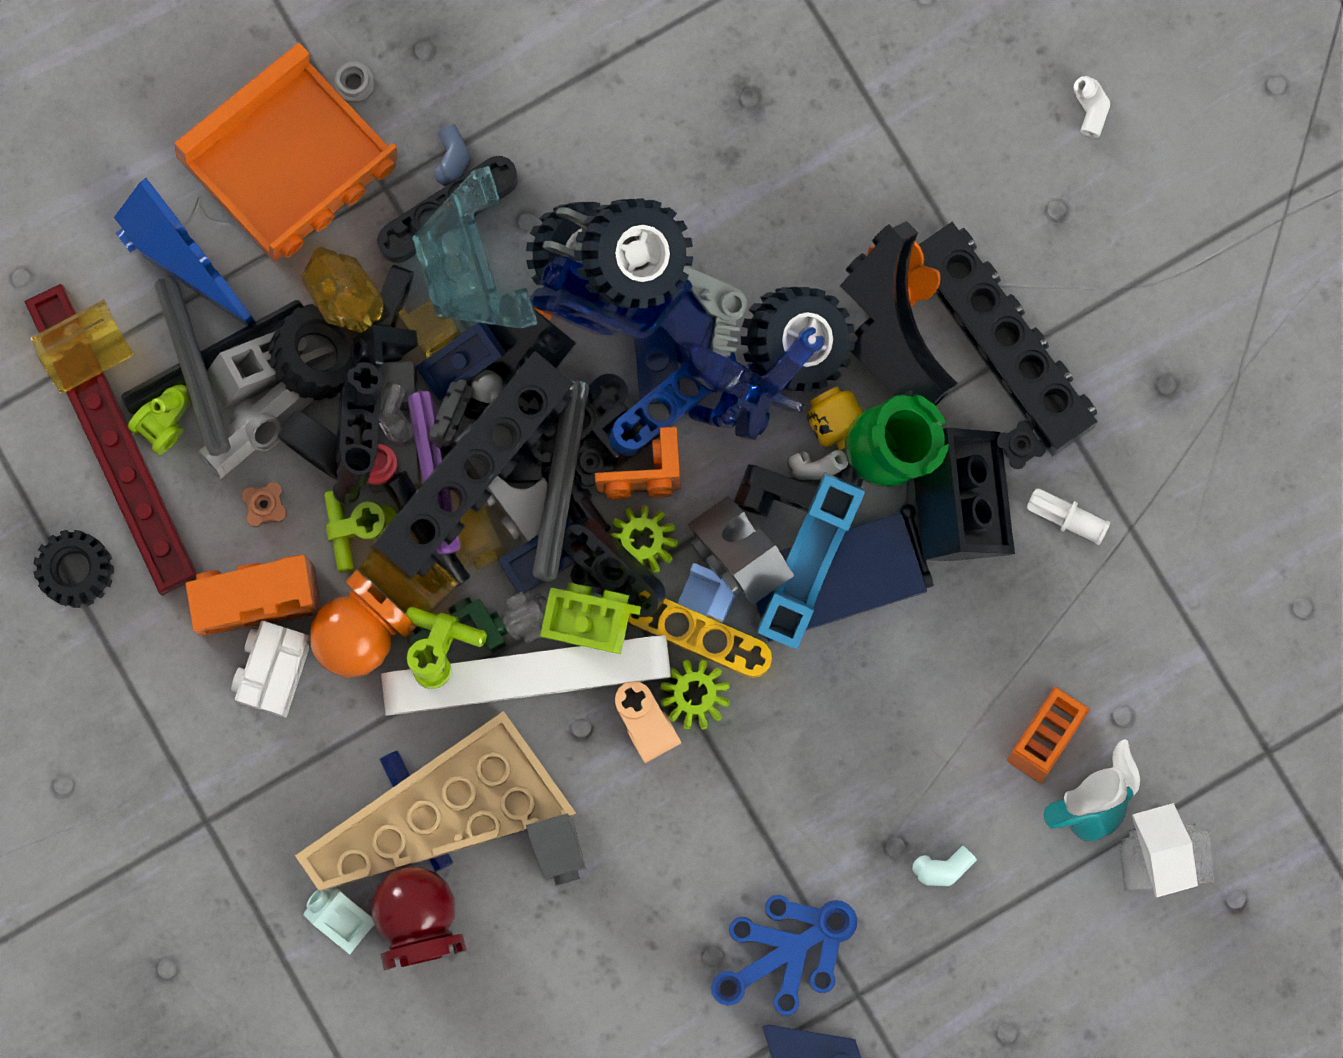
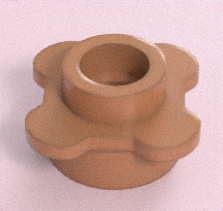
(259, 515)

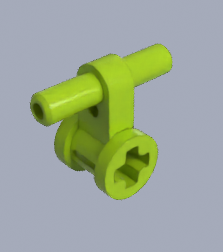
(159, 418)
(359, 525)
(443, 630)

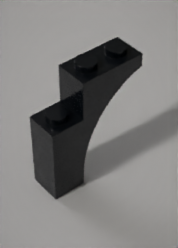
(890, 338)

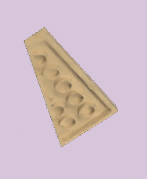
(460, 799)

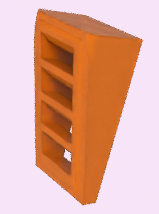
(1028, 762)

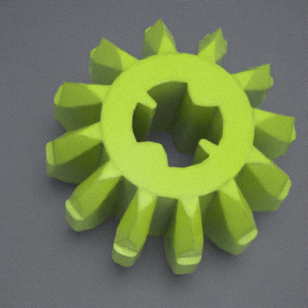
(639, 527)
(682, 689)

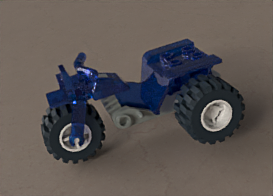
(630, 273)

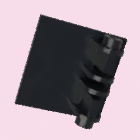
(521, 343)

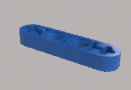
(664, 393)

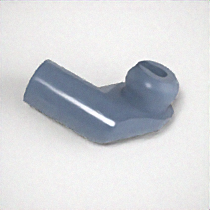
(456, 157)

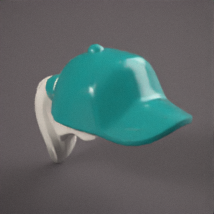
(1099, 801)

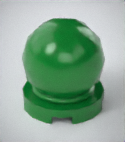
(896, 441)

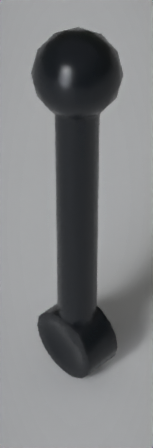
(908, 512)

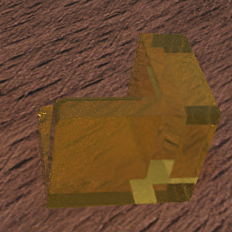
(432, 331)

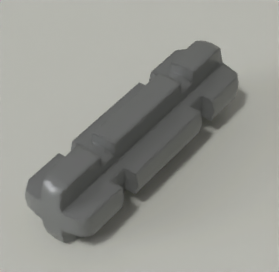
(451, 413)

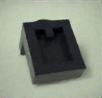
(382, 345)

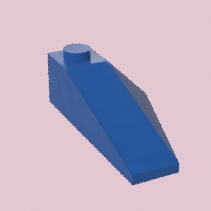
(163, 240)

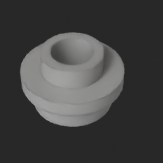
(351, 70)

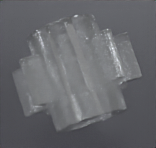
(525, 616)

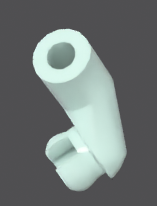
(943, 872)

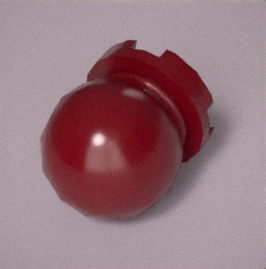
(414, 915)

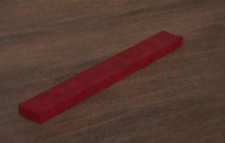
(121, 461)

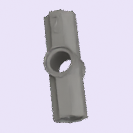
(255, 427)

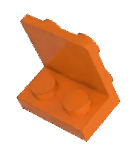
(657, 482)

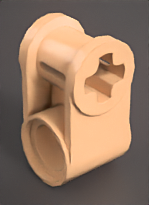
(650, 726)

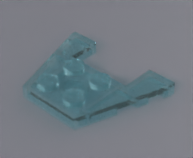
(457, 263)

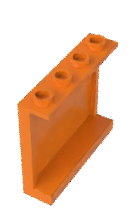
(285, 154)

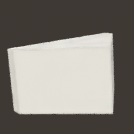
(1166, 849)

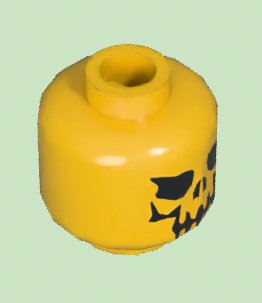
(832, 416)

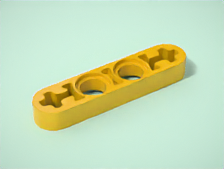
(693, 639)

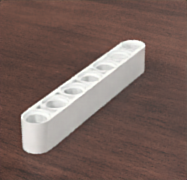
(529, 676)

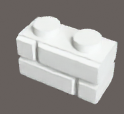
(271, 669)

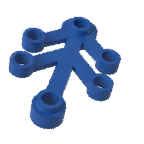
(791, 949)

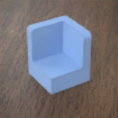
(706, 594)

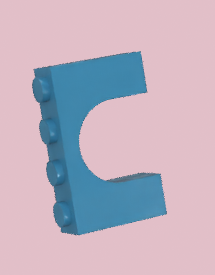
(809, 560)

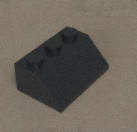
(965, 500)

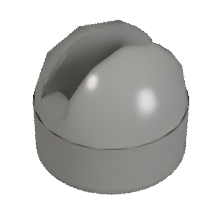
(486, 386)

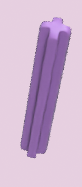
(423, 417)

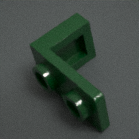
(475, 610)

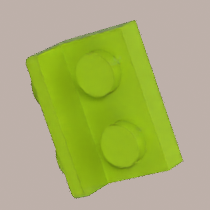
(587, 620)

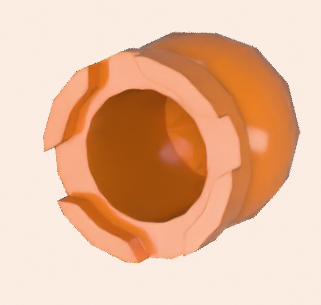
(356, 630)

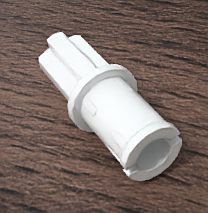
(1068, 516)

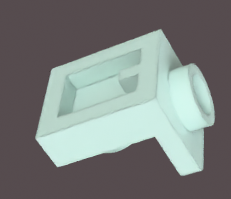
(338, 918)

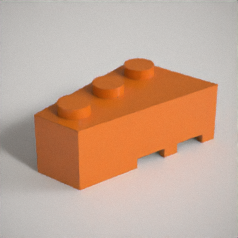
(252, 594)

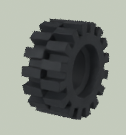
(52, 555)

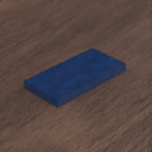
(868, 572)

